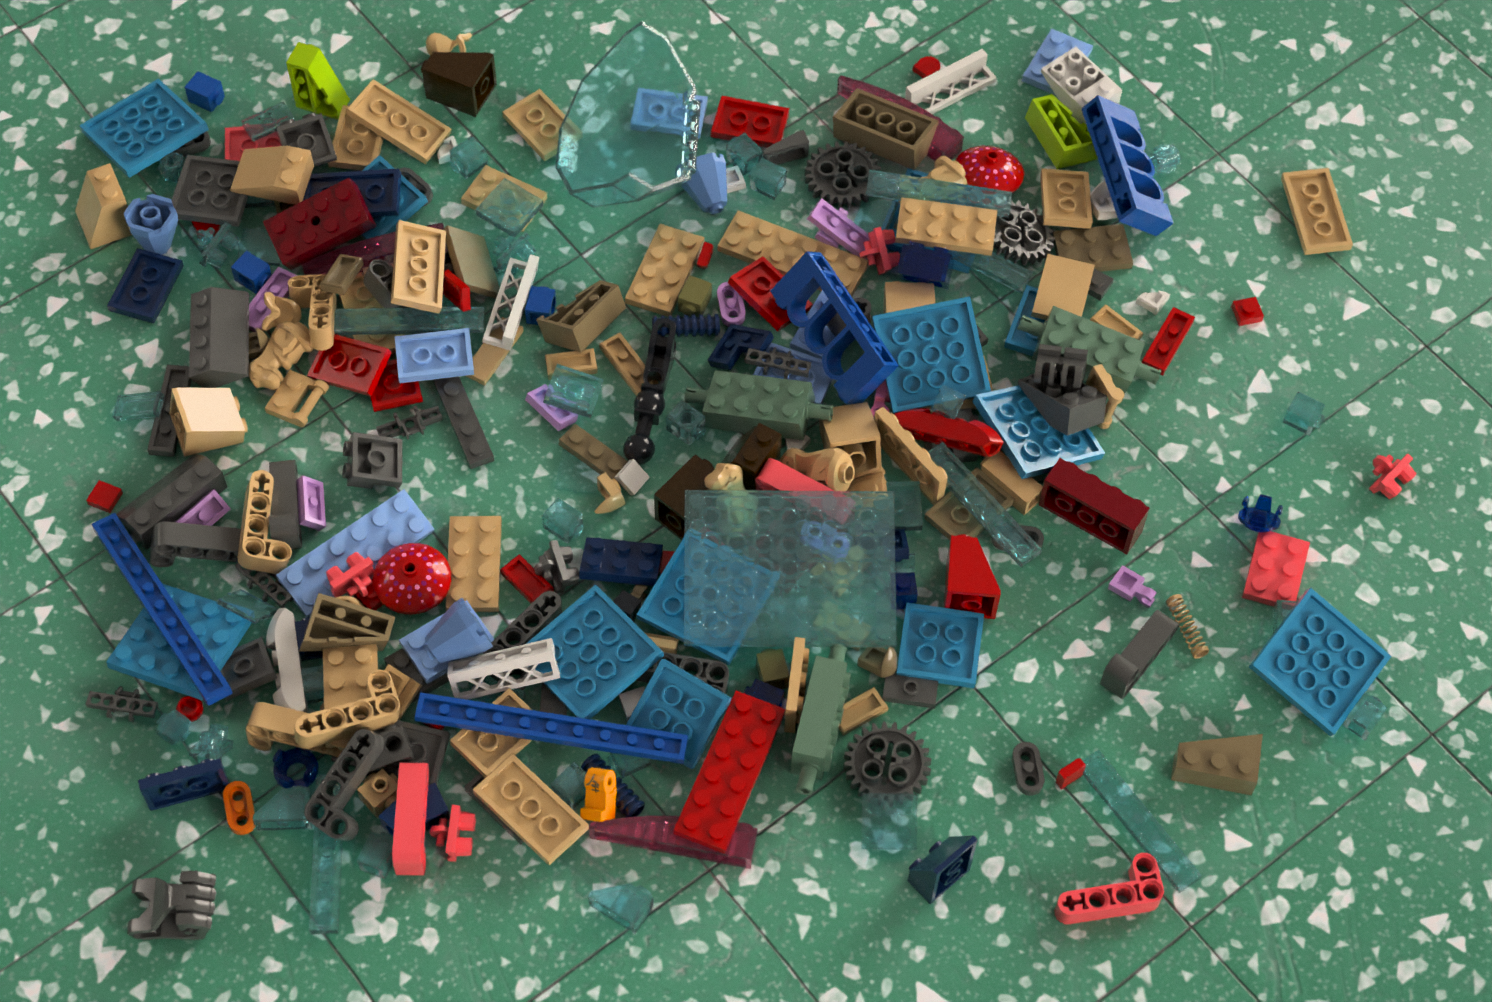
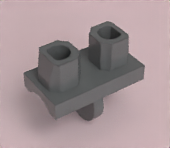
(553, 566)

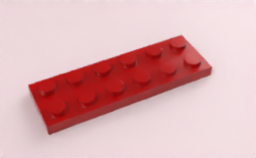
(729, 772)

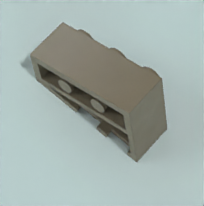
(583, 318)
(1219, 763)

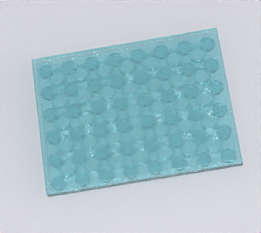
(789, 568)

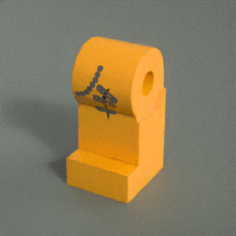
(600, 795)

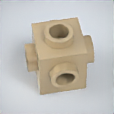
(378, 791)

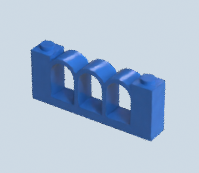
(1126, 166)
(792, 294)

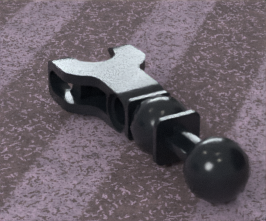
(650, 400)

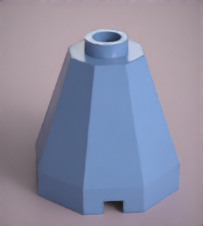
(709, 183)
(152, 222)
(456, 635)

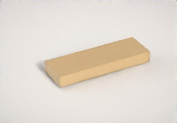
(490, 357)
(625, 361)

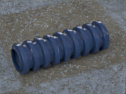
(692, 325)
(625, 800)

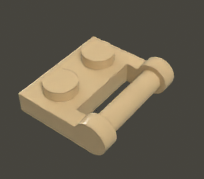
(1103, 383)
(291, 393)

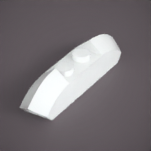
(285, 655)

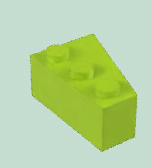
(314, 82)
(1059, 133)

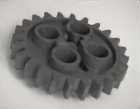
(843, 170)
(1023, 235)
(862, 759)

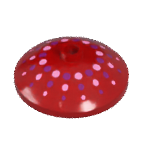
(991, 168)
(414, 590)

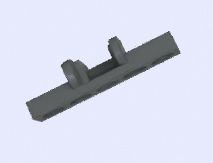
(787, 359)
(419, 424)
(273, 592)
(130, 697)

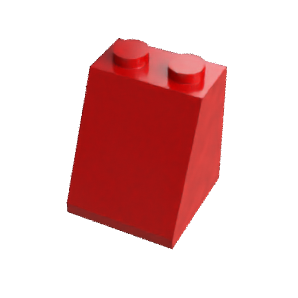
(969, 578)

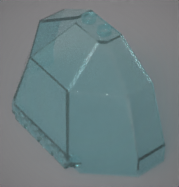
(630, 124)

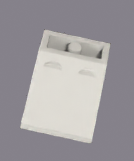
(1079, 81)

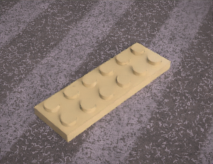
(752, 238)

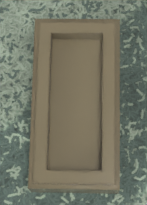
(341, 274)

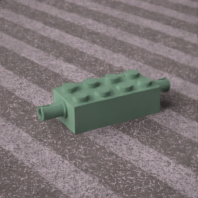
(1105, 346)
(744, 400)
(820, 719)

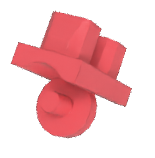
(877, 252)
(1389, 471)
(352, 580)
(455, 844)

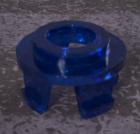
(1260, 517)
(284, 760)

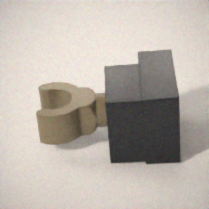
(631, 603)

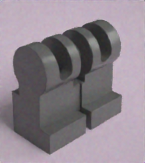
(1071, 366)

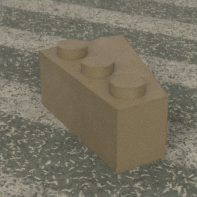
(344, 624)

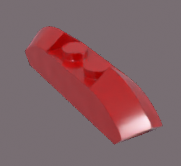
(954, 433)

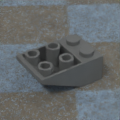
(1066, 407)

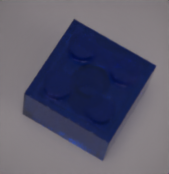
(925, 265)

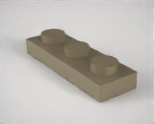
(592, 451)

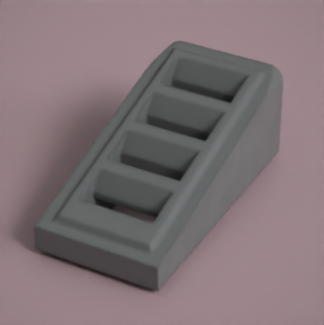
(789, 149)

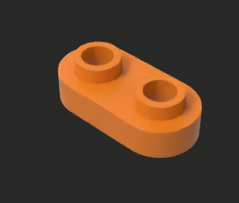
(239, 809)

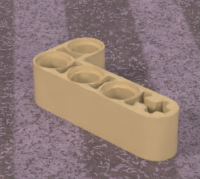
(322, 305)
(259, 520)
(346, 714)
(277, 724)

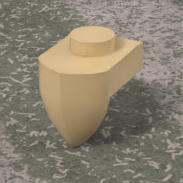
(611, 492)

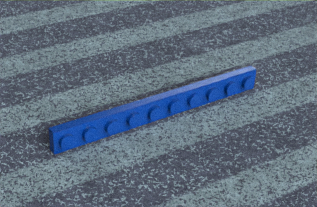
(162, 610)
(551, 728)

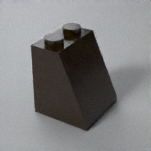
(459, 79)
(753, 451)
(670, 498)

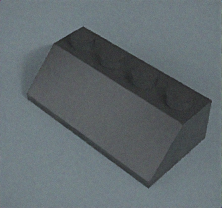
(219, 337)
(171, 497)

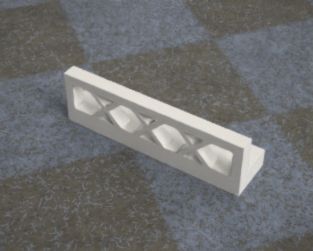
(942, 80)
(519, 302)
(503, 661)

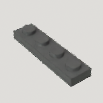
(163, 434)

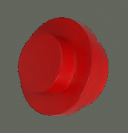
(190, 707)

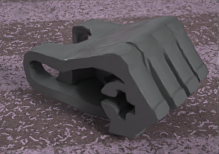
(175, 909)

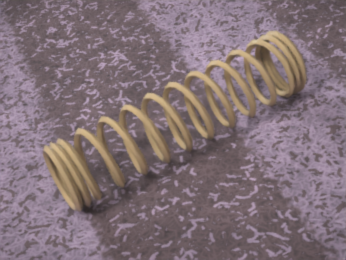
(1200, 650)

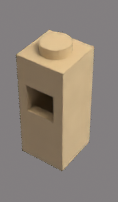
(1024, 491)

